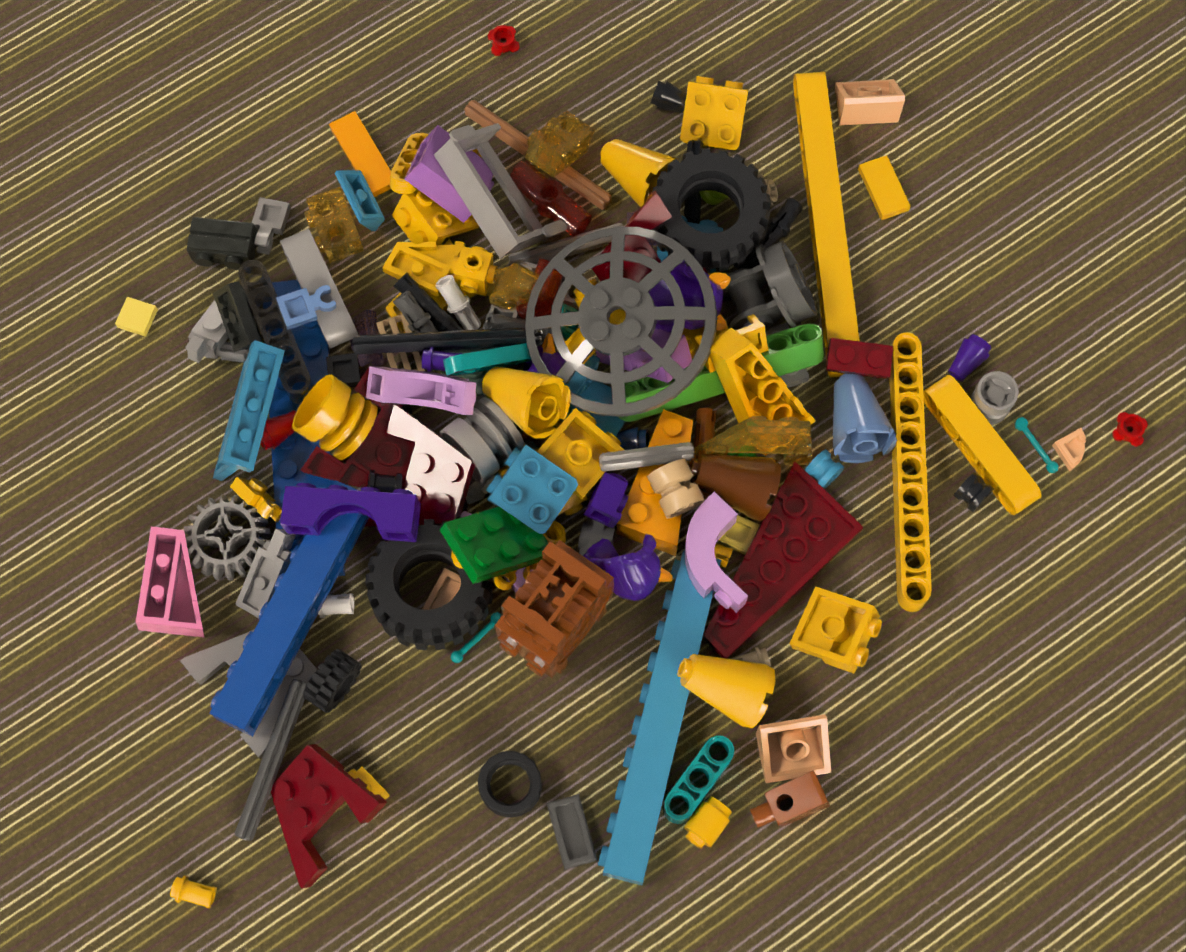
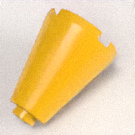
(634, 167)
(528, 398)
(729, 686)

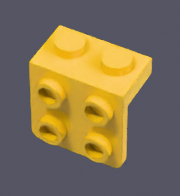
(714, 113)
(428, 221)

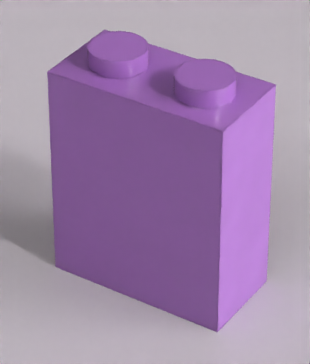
(431, 179)

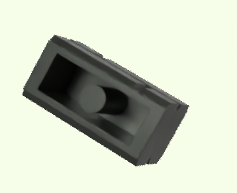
(221, 242)

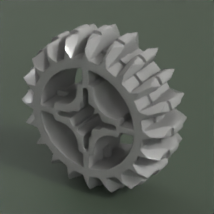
(202, 537)

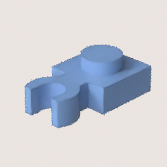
(300, 308)

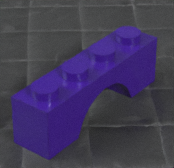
(310, 509)

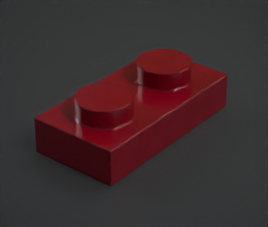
(859, 358)

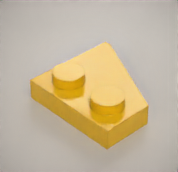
(423, 262)

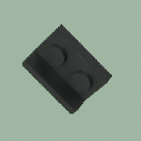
(237, 316)

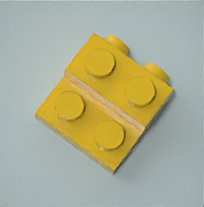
(577, 449)
(836, 629)

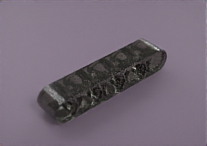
(270, 319)

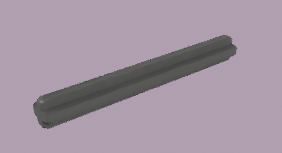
(271, 761)

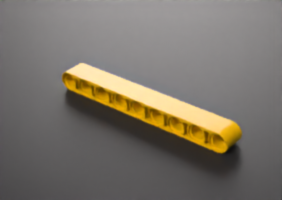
(905, 484)

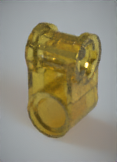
(513, 286)

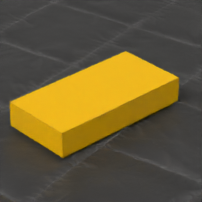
(884, 187)

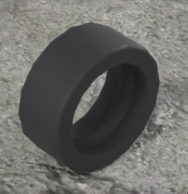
(490, 767)

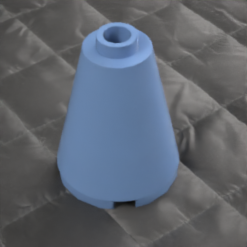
(859, 422)

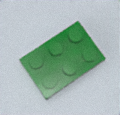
(492, 543)

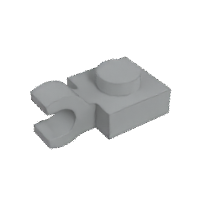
(269, 219)

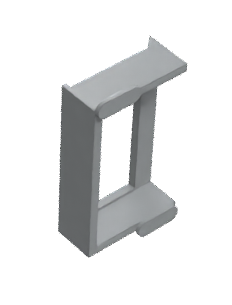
(480, 200)

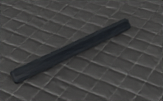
(442, 340)

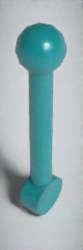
(1021, 425)
(457, 656)

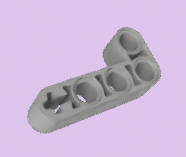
(313, 273)

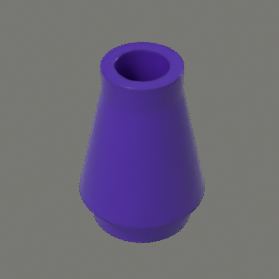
(969, 356)

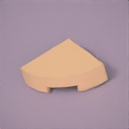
(1071, 448)

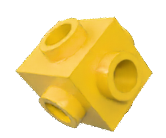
(474, 270)

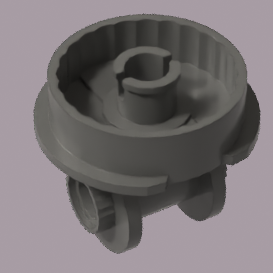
(786, 284)

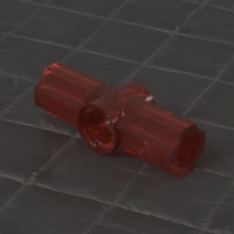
(538, 187)

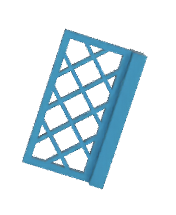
(249, 410)

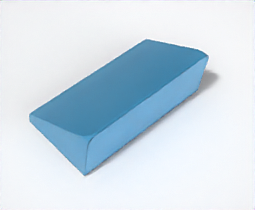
(360, 198)

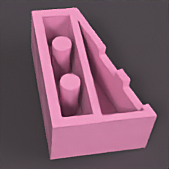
(168, 588)

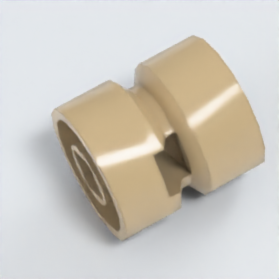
(675, 488)

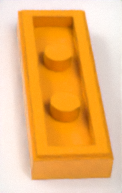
(362, 152)

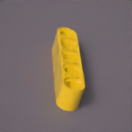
(981, 445)

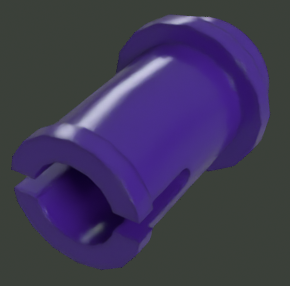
(434, 359)

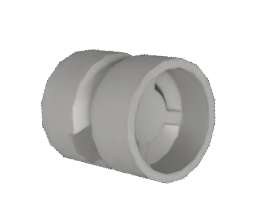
(995, 395)

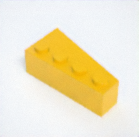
(751, 381)

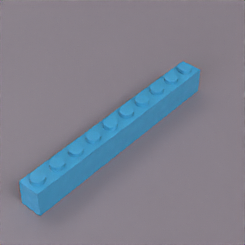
(656, 732)

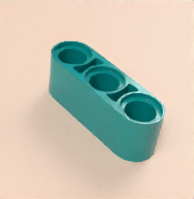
(702, 763)

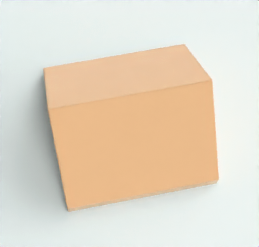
(869, 102)
(794, 748)

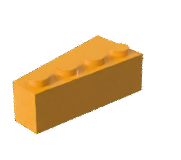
(642, 510)

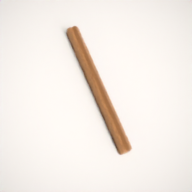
(518, 141)

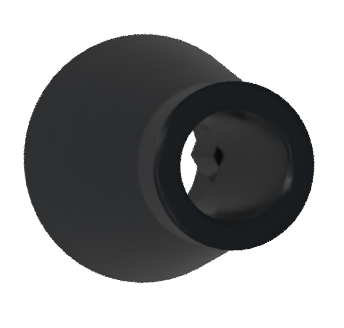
(668, 97)

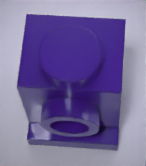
(607, 499)

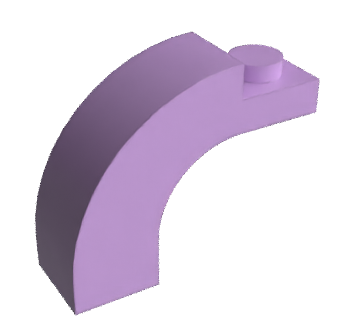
(421, 389)
(705, 529)

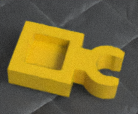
(255, 494)

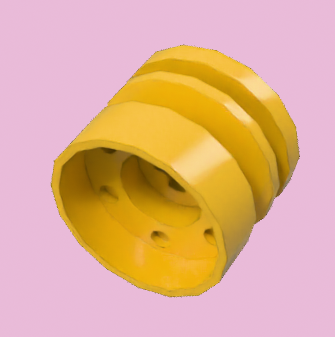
(334, 417)

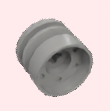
(487, 436)

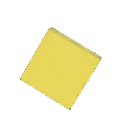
(136, 316)
(740, 535)

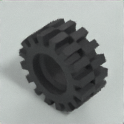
(332, 680)

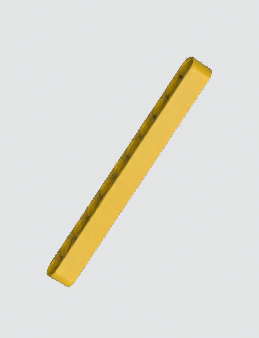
(825, 209)

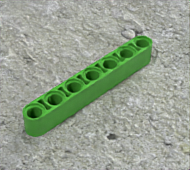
(786, 353)

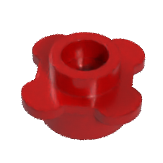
(503, 33)
(1134, 421)

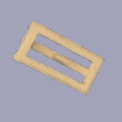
(392, 322)

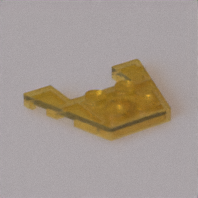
(764, 436)

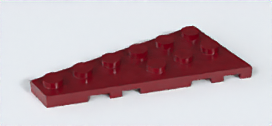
(789, 549)

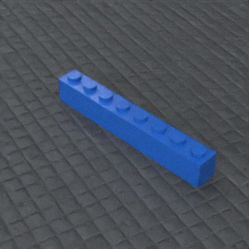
(285, 623)

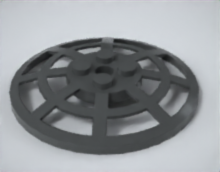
(634, 331)

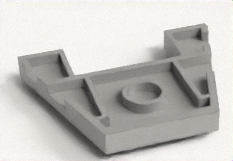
(210, 660)

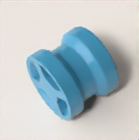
(824, 469)

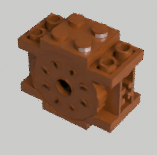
(554, 609)

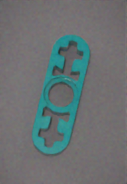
(486, 360)

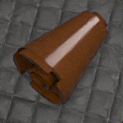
(739, 480)

